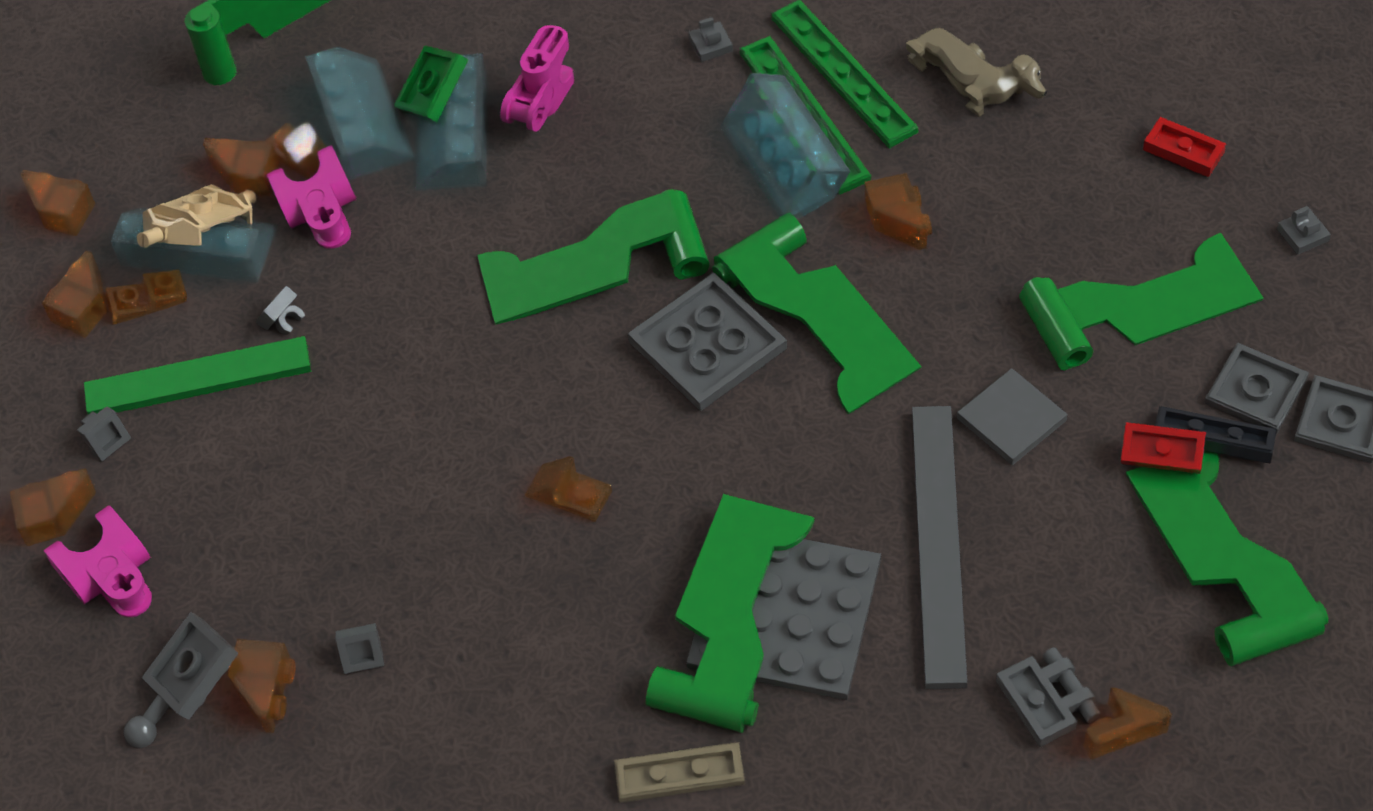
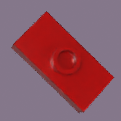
(1184, 146)
(1163, 448)

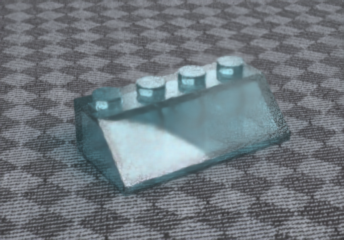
(359, 111)
(456, 146)
(783, 146)
(227, 250)

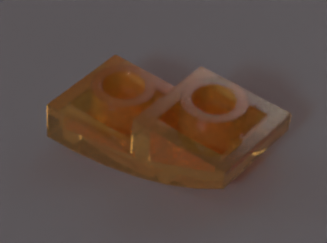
(154, 294)

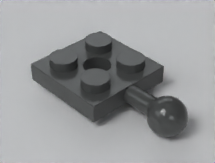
(177, 686)

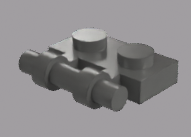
(1038, 702)

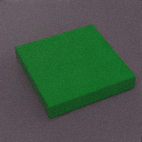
(431, 83)

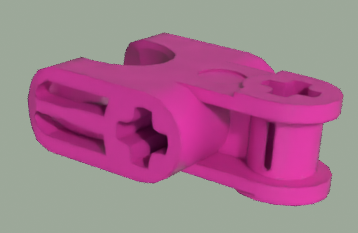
(542, 80)
(317, 200)
(107, 567)

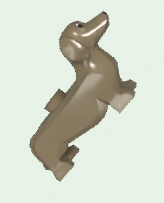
(971, 73)

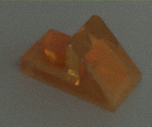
(298, 148)
(566, 489)
(1133, 722)

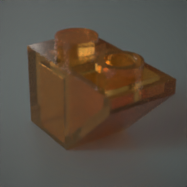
(243, 163)
(59, 201)
(896, 210)
(78, 298)
(51, 506)
(261, 677)

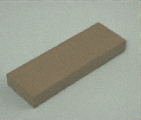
(679, 772)

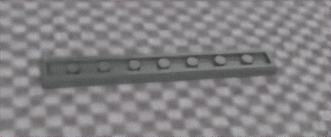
(939, 549)

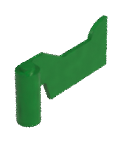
(217, 18)
(597, 262)
(827, 306)
(1139, 311)
(1216, 553)
(720, 611)

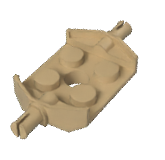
(190, 215)

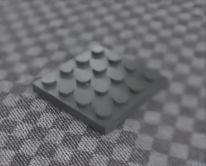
(811, 617)

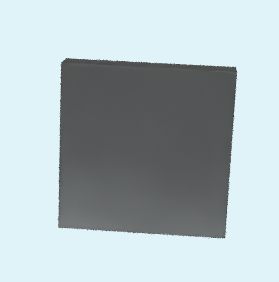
(1256, 387)
(1012, 416)
(1338, 419)

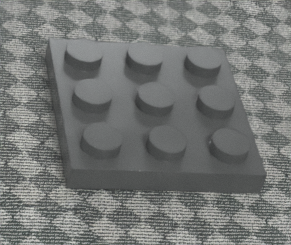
(707, 341)

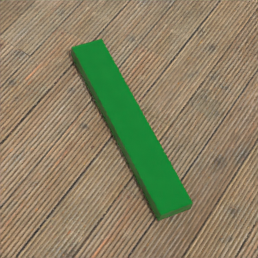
(767, 58)
(845, 74)
(198, 376)

